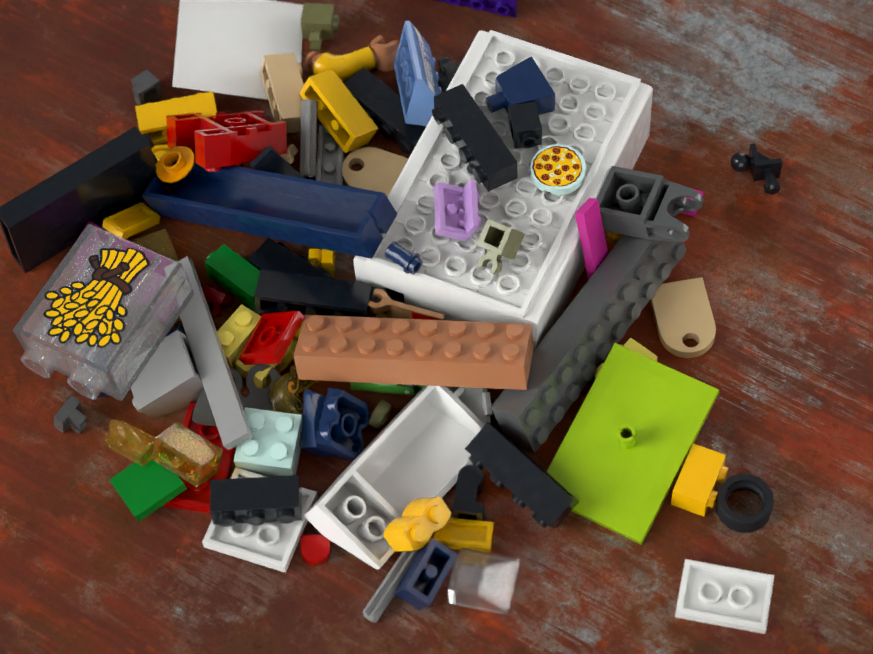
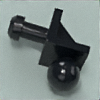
(760, 166)

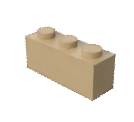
(282, 84)

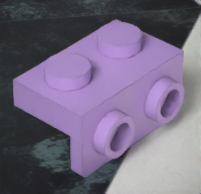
(456, 210)

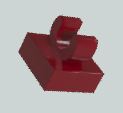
(217, 297)

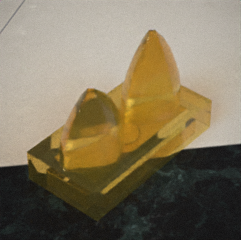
(130, 442)

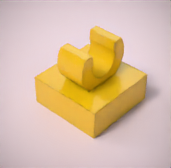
(323, 259)

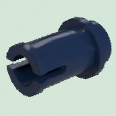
(404, 258)

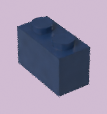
(426, 574)

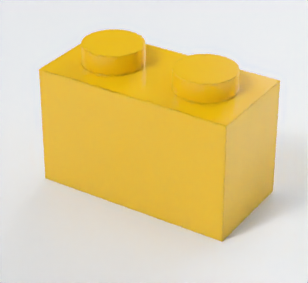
(699, 479)

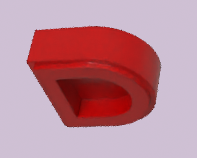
(315, 549)

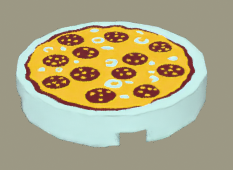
(558, 169)

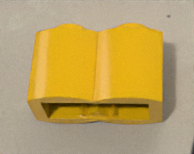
(417, 524)

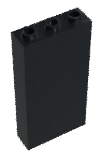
(91, 189)

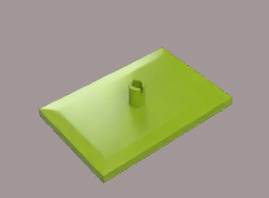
(623, 478)

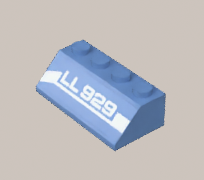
(416, 76)

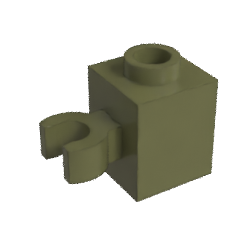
(318, 23)
(499, 242)

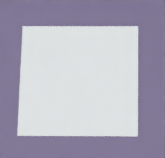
(225, 43)

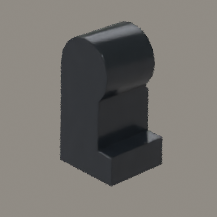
(468, 488)

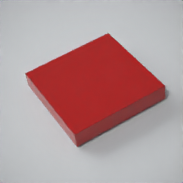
(271, 338)

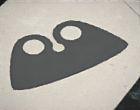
(257, 398)

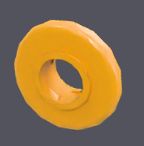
(178, 171)

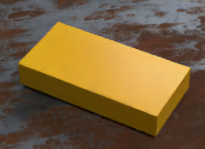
(131, 221)
(466, 534)

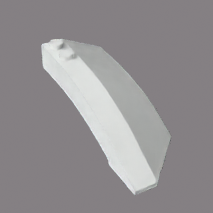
(406, 461)

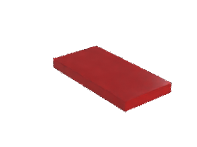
(199, 497)

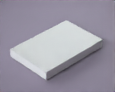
(724, 596)

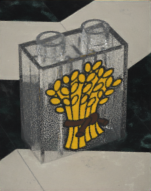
(103, 314)

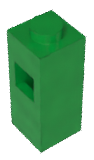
(233, 274)

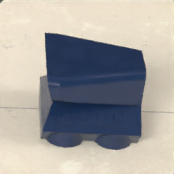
(333, 424)

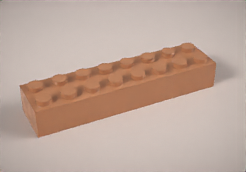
(414, 352)

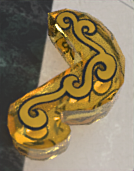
(286, 390)

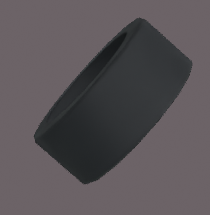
(740, 523)

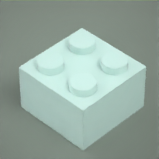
(274, 443)

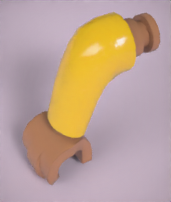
(345, 66)

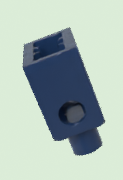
(522, 85)

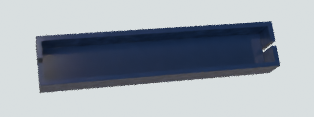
(277, 208)

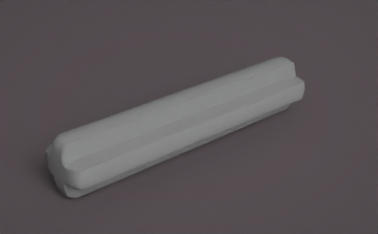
(308, 138)
(389, 586)

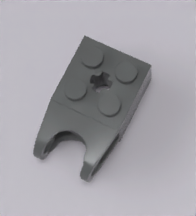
(645, 205)

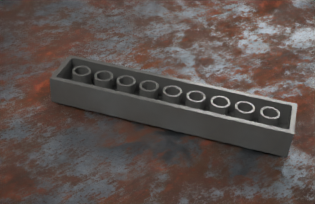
(585, 337)

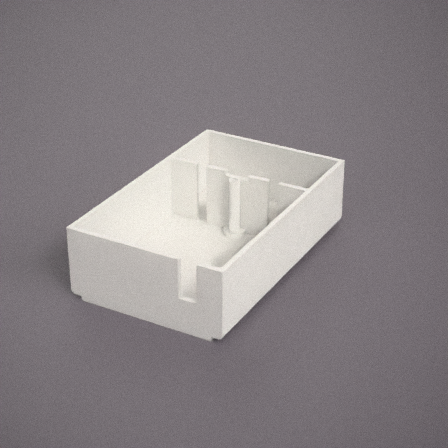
(595, 113)

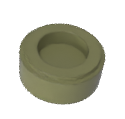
(380, 414)

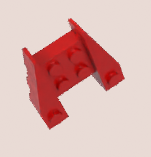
(225, 137)

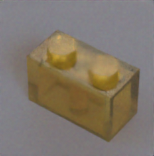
(187, 454)

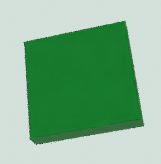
(146, 487)

